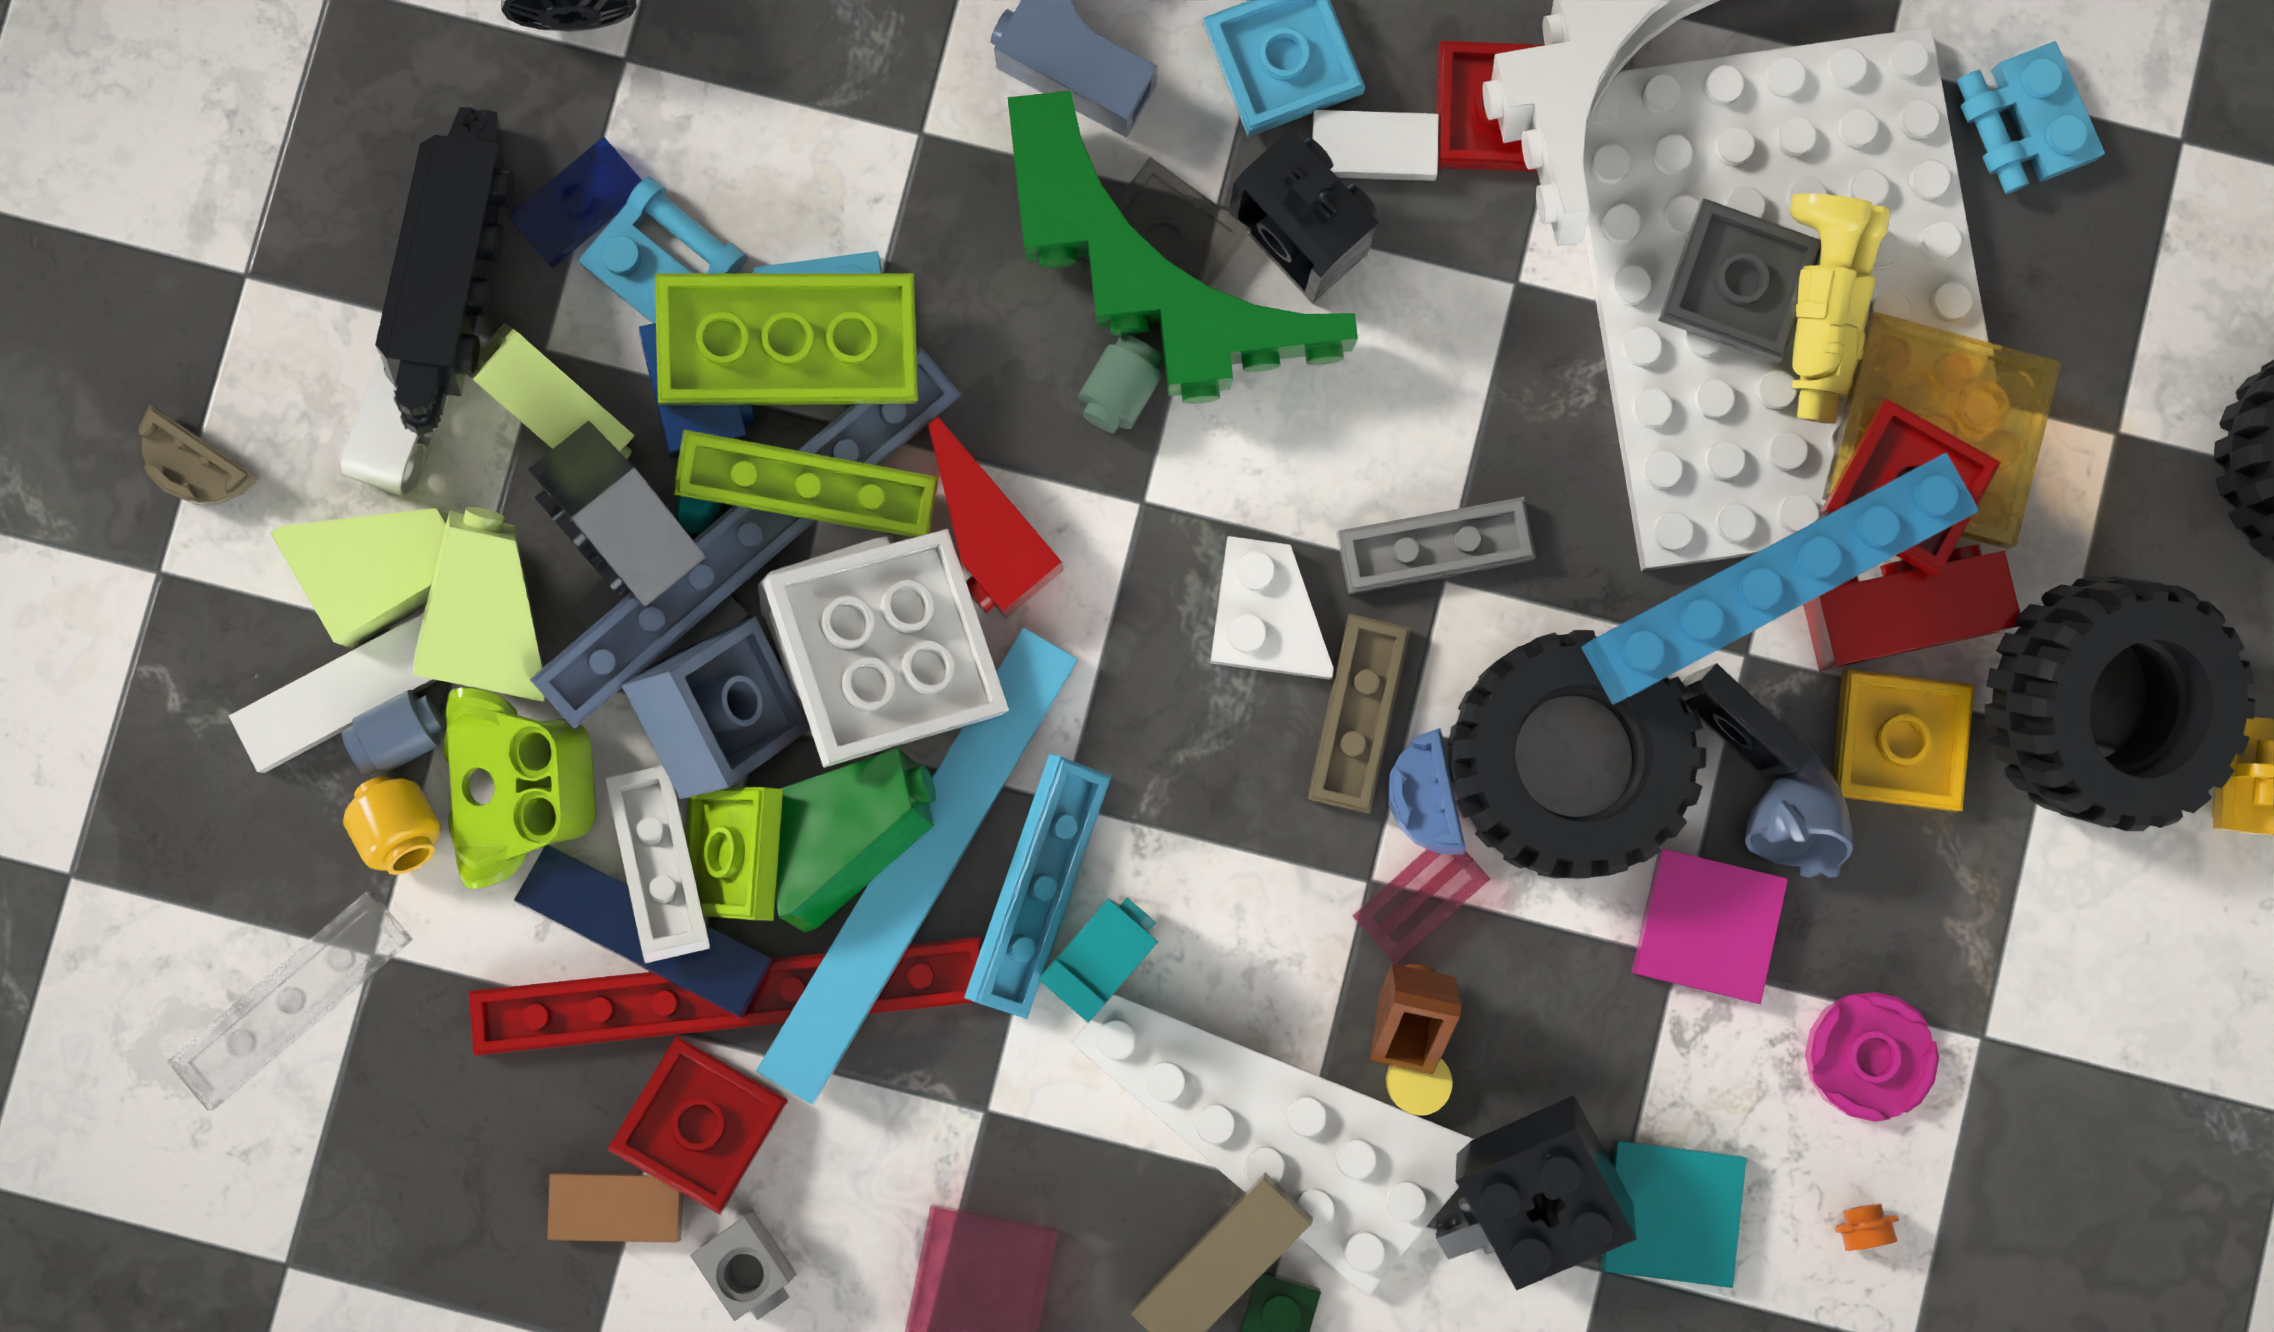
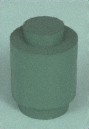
(1121, 384)

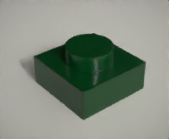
(1280, 1305)

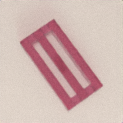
(1380, 933)

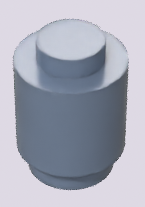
(393, 733)

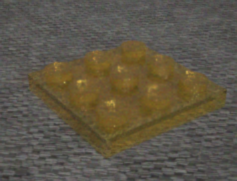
(1969, 389)

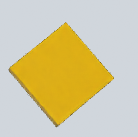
(1902, 739)

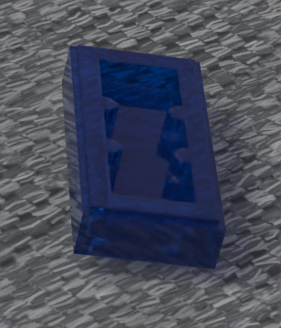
(576, 202)

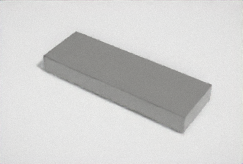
(1436, 545)

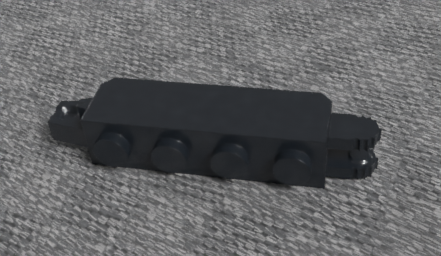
(443, 265)

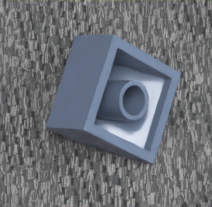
(717, 709)

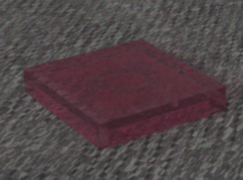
(980, 1273)

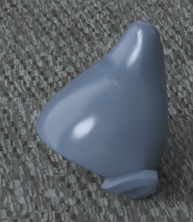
(1803, 822)

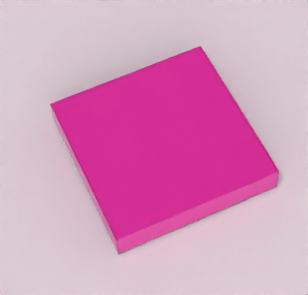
(1709, 926)

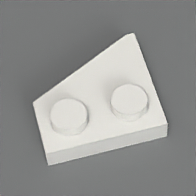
(1267, 613)

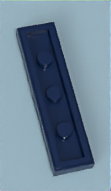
(603, 913)

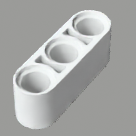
(378, 444)

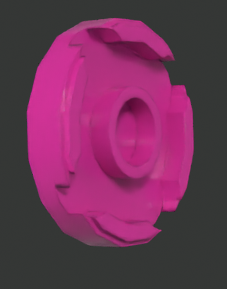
(1871, 1056)

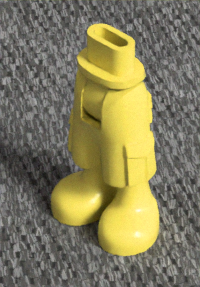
(1834, 298)

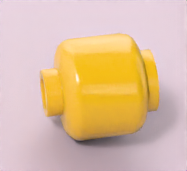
(392, 825)

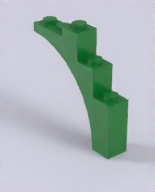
(1133, 285)

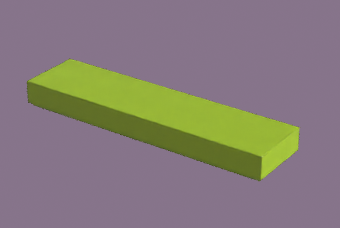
(804, 485)

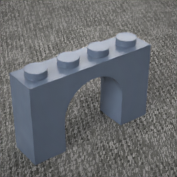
(1058, 52)

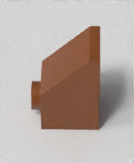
(1415, 1017)

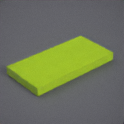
(785, 338)

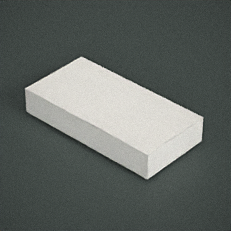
(1379, 144)

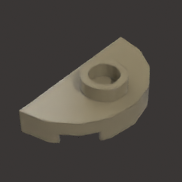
(188, 464)

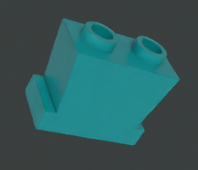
(1100, 957)

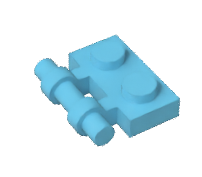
(2045, 111)

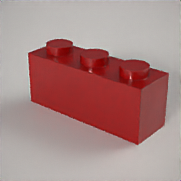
(1913, 609)

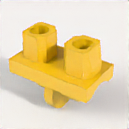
(2248, 795)

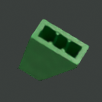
(846, 831)

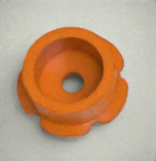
(1867, 1227)

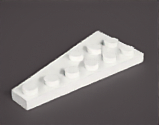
(1344, 1157)

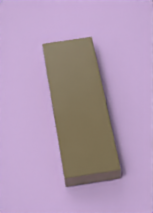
(1358, 714)
(1224, 1261)

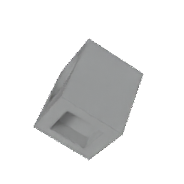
(716, 1261)

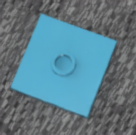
(1282, 60)

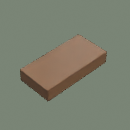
(613, 1208)

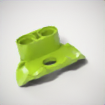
(518, 819)

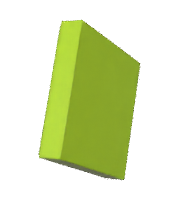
(735, 850)

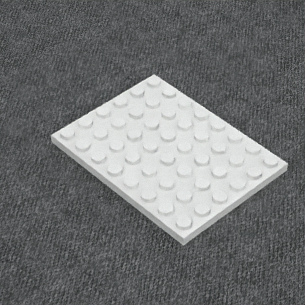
(1705, 427)

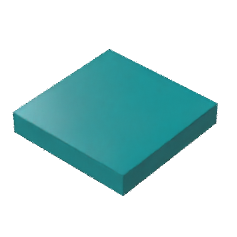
(1682, 1211)

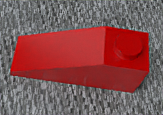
(993, 538)

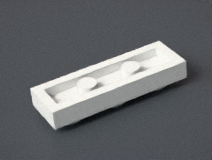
(657, 864)

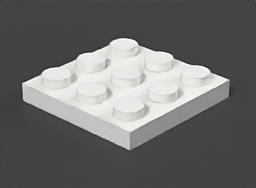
(885, 646)

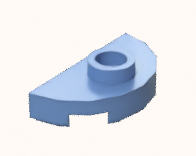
(1424, 796)

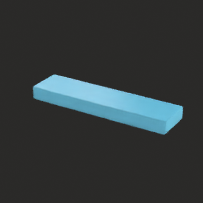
(1037, 886)

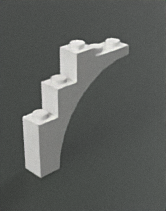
(1553, 89)

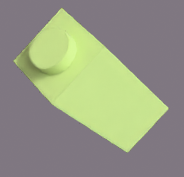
(540, 392)
(364, 568)
(479, 610)

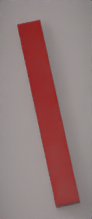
(651, 1006)

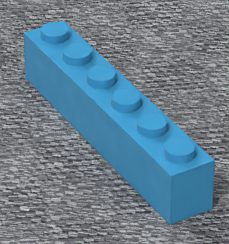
(1779, 578)

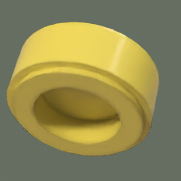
(1419, 1091)

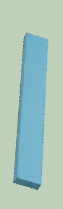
(906, 890)

